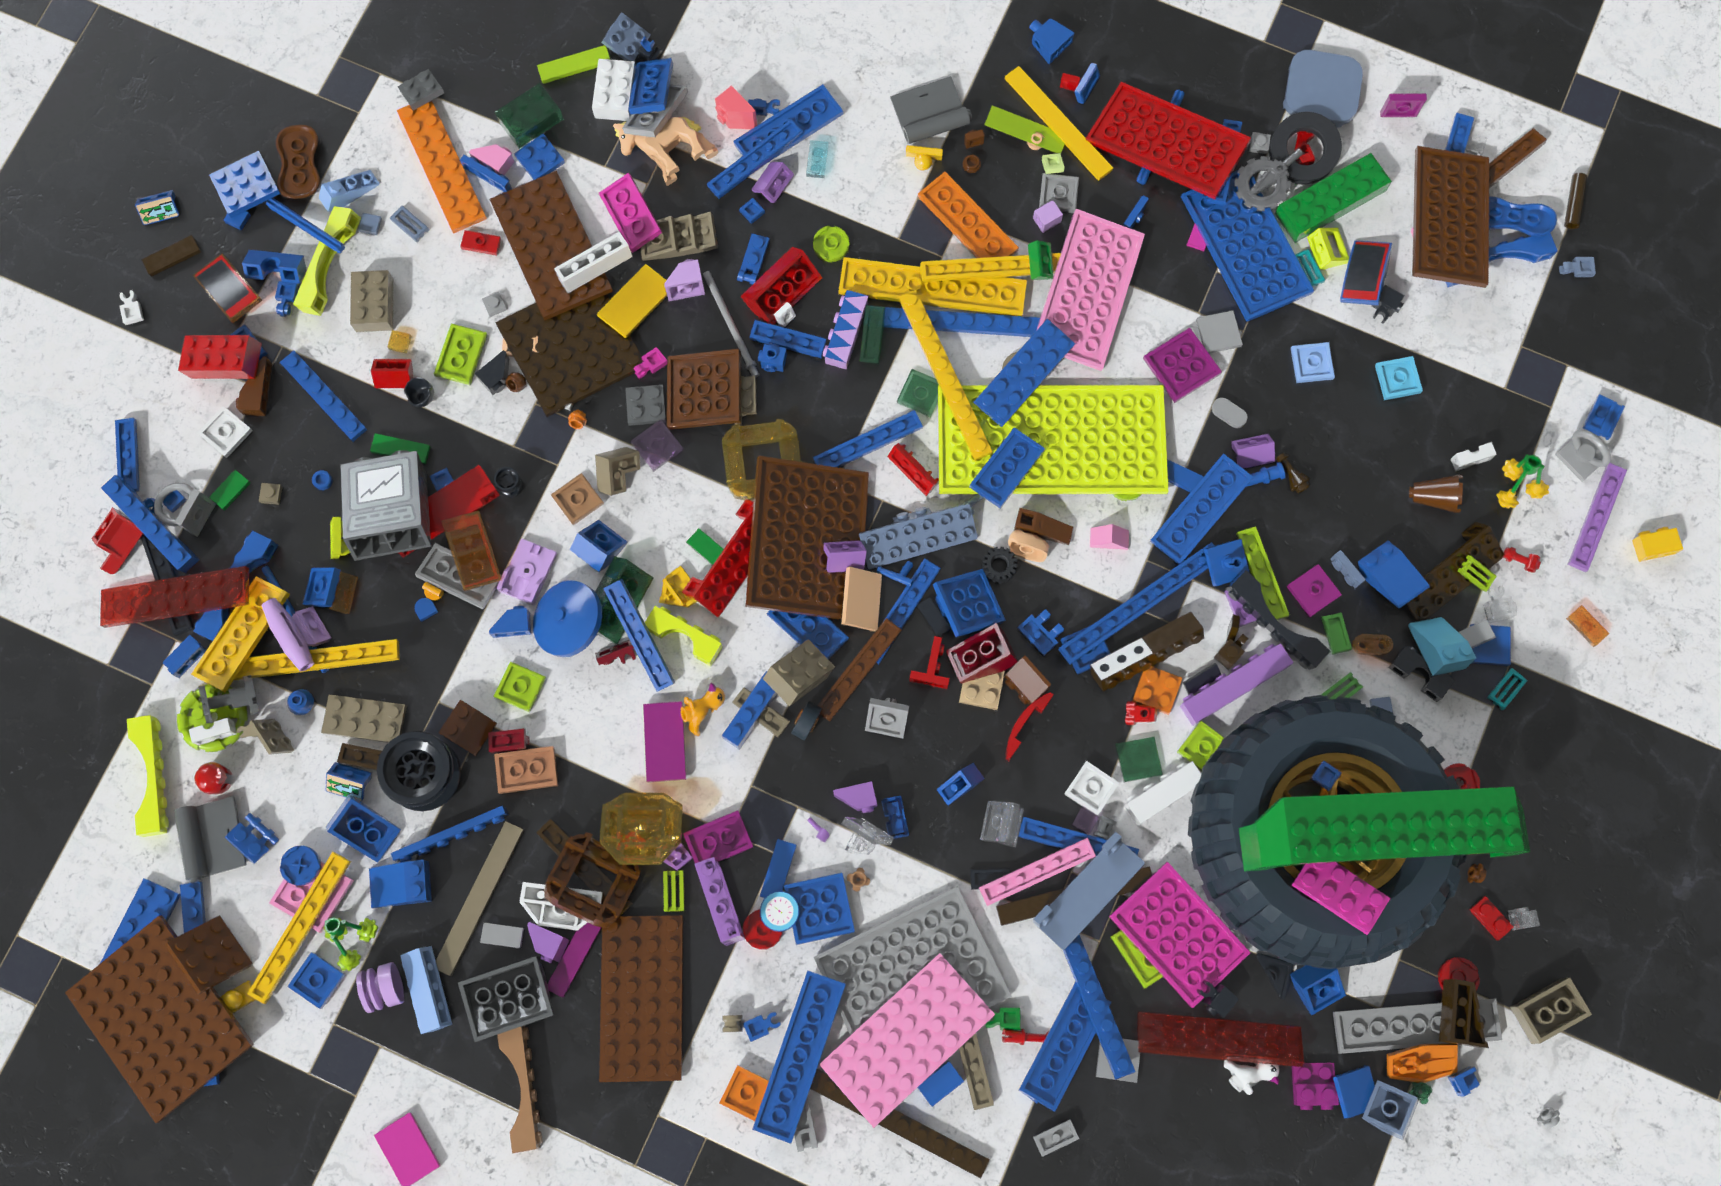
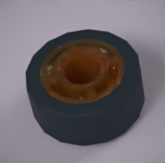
(806, 720)

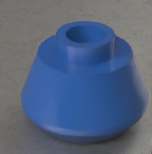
(302, 705)

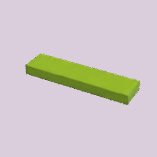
(572, 64)

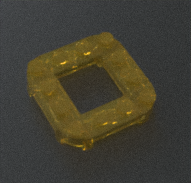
(754, 435)

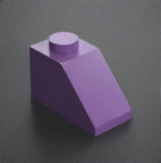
(859, 797)
(547, 943)

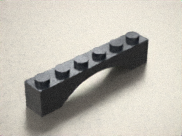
(1248, 593)

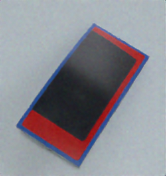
(1366, 272)

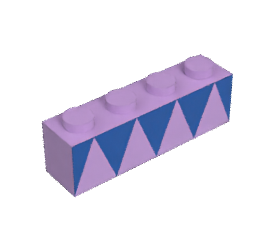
(846, 329)

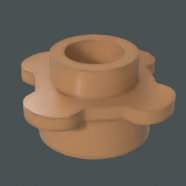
(864, 881)

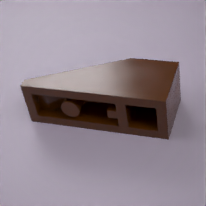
(254, 393)

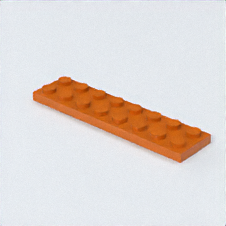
(442, 166)

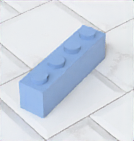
(426, 989)

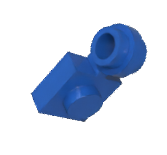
(285, 293)

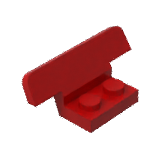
(118, 537)

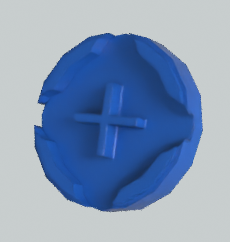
(300, 865)

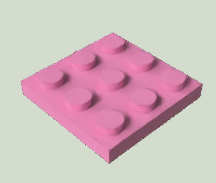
(290, 896)

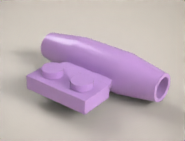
(296, 632)

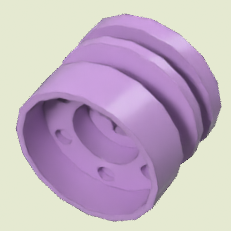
(380, 987)

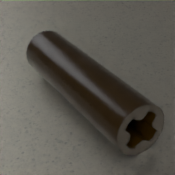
(1575, 201)

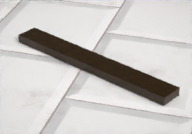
(1030, 907)

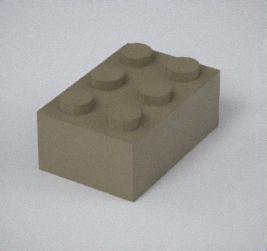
(371, 301)
(798, 672)
(1550, 1010)

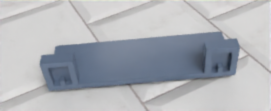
(1089, 892)

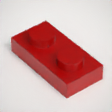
(1491, 918)

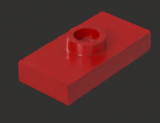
(480, 242)

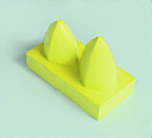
(338, 546)

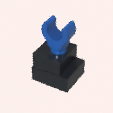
(648, 50)

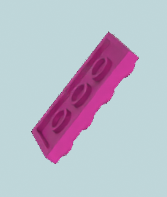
(630, 212)
(1342, 894)

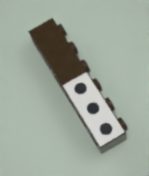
(1147, 651)

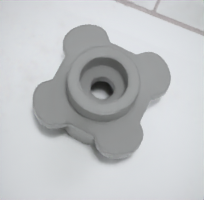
(1549, 1117)

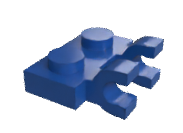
(1038, 635)

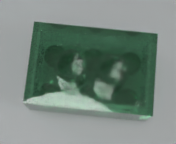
(529, 115)

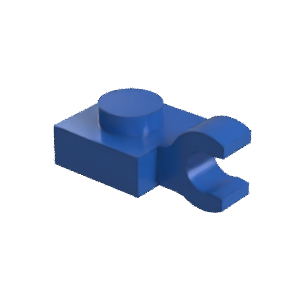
(762, 107)

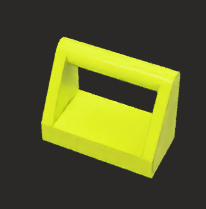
(1323, 251)

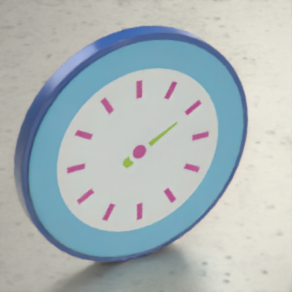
(779, 911)

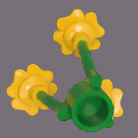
(1519, 470)

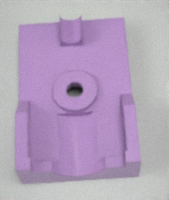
(527, 585)

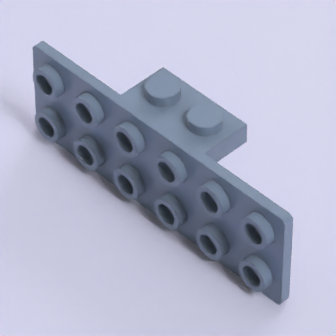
(918, 534)

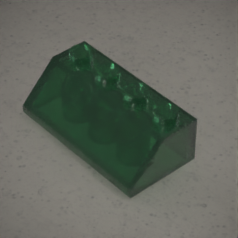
(637, 583)

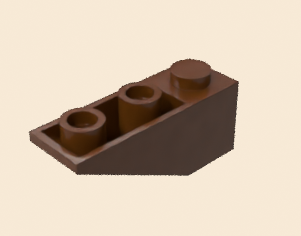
(1043, 526)

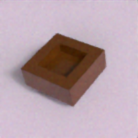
(974, 138)

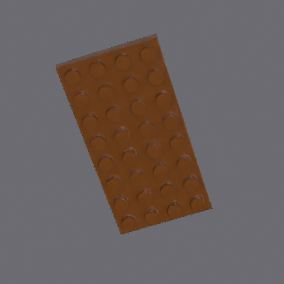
(1451, 217)
(544, 235)
(641, 999)

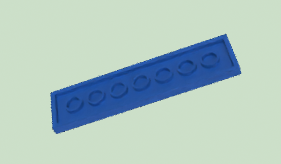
(799, 1057)

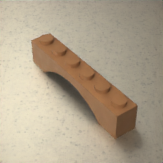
(524, 1133)

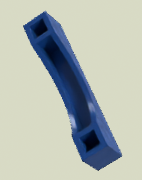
(1529, 249)
(135, 509)
(254, 553)

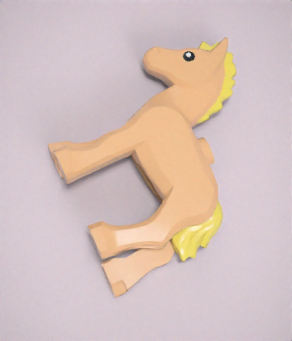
(673, 132)

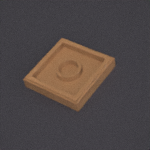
(577, 499)

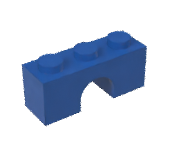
(260, 263)

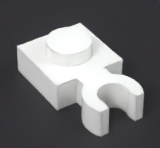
(131, 310)

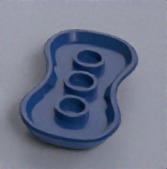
(1530, 219)

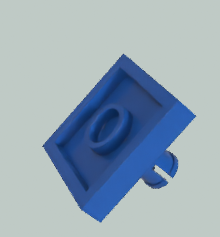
(1226, 561)

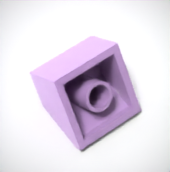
(685, 281)

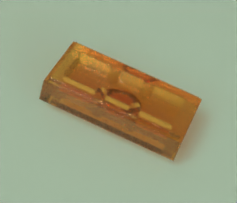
(344, 593)
(1587, 626)

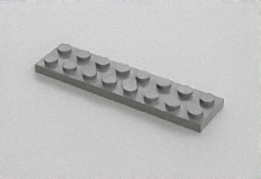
(1402, 1026)

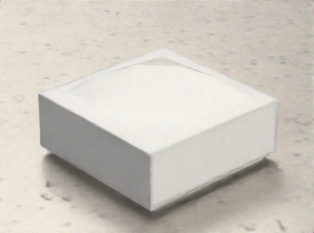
(784, 314)

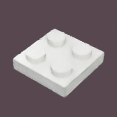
(225, 431)
(1091, 788)

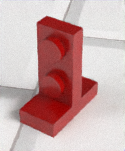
(933, 667)

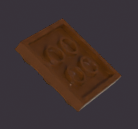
(208, 954)

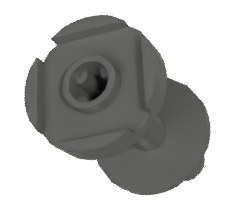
(237, 698)

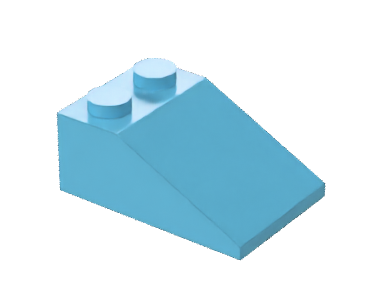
(1442, 646)

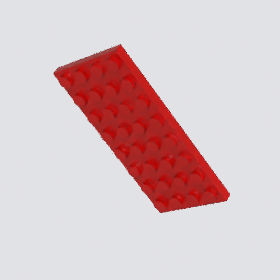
(1168, 140)

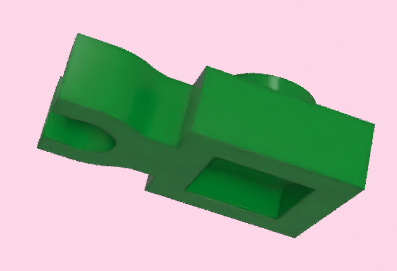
(1007, 1019)

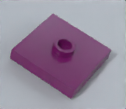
(1403, 105)
(1314, 590)

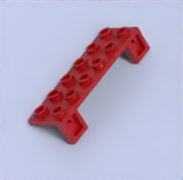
(459, 498)
(728, 570)

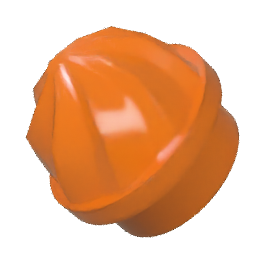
(577, 419)

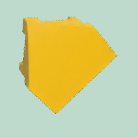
(673, 587)

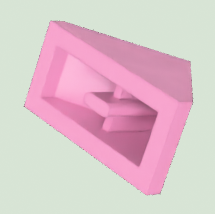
(1109, 537)

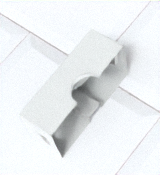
(1466, 458)
(221, 729)

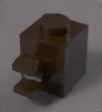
(1231, 652)

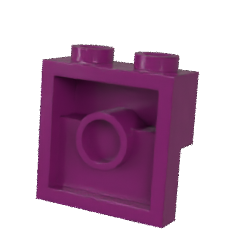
(1314, 1086)

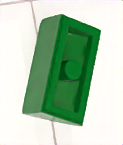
(1040, 260)

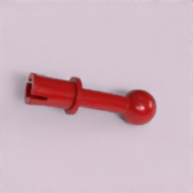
(1020, 1037)

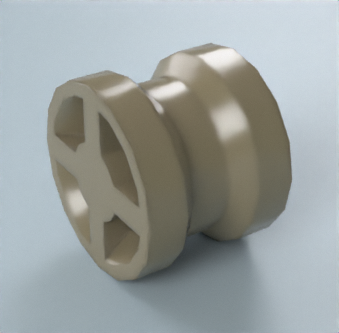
(732, 1023)

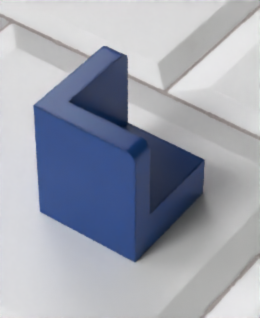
(1464, 1081)

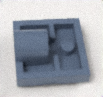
(625, 37)

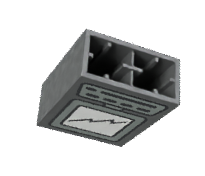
(385, 505)

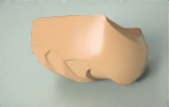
(1028, 546)

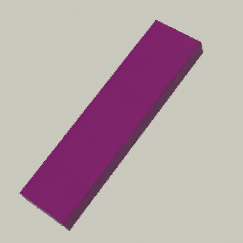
(573, 959)

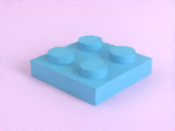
(1398, 378)

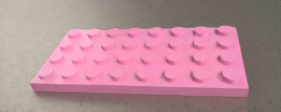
(1091, 285)
(906, 1040)

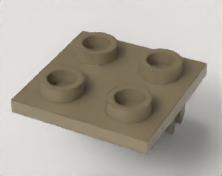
(269, 734)

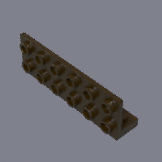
(1446, 581)

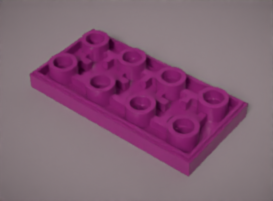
(664, 742)

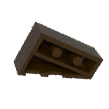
(1460, 1015)

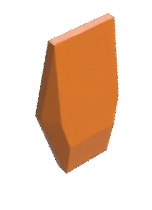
(1423, 1062)

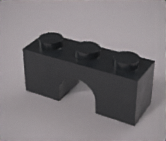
(1410, 660)

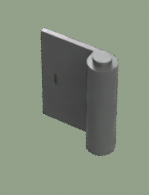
(930, 110)
(203, 838)

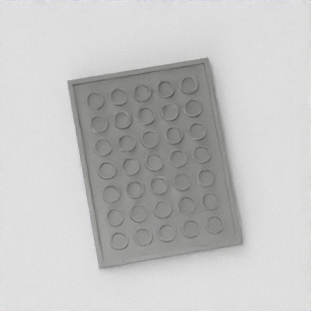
(894, 952)

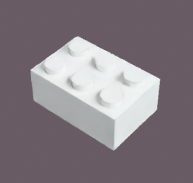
(613, 89)

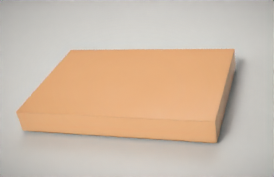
(861, 599)

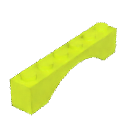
(312, 292)
(151, 815)

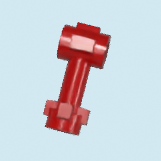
(1531, 562)

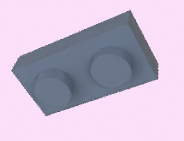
(1343, 564)

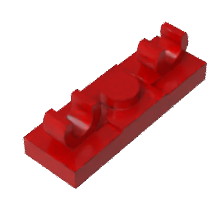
(912, 469)

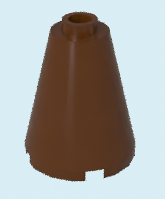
(1439, 493)

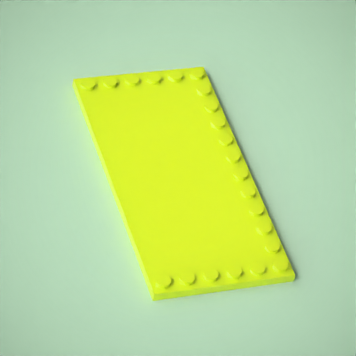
(1091, 435)

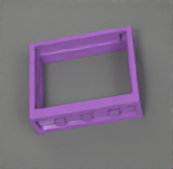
(719, 901)

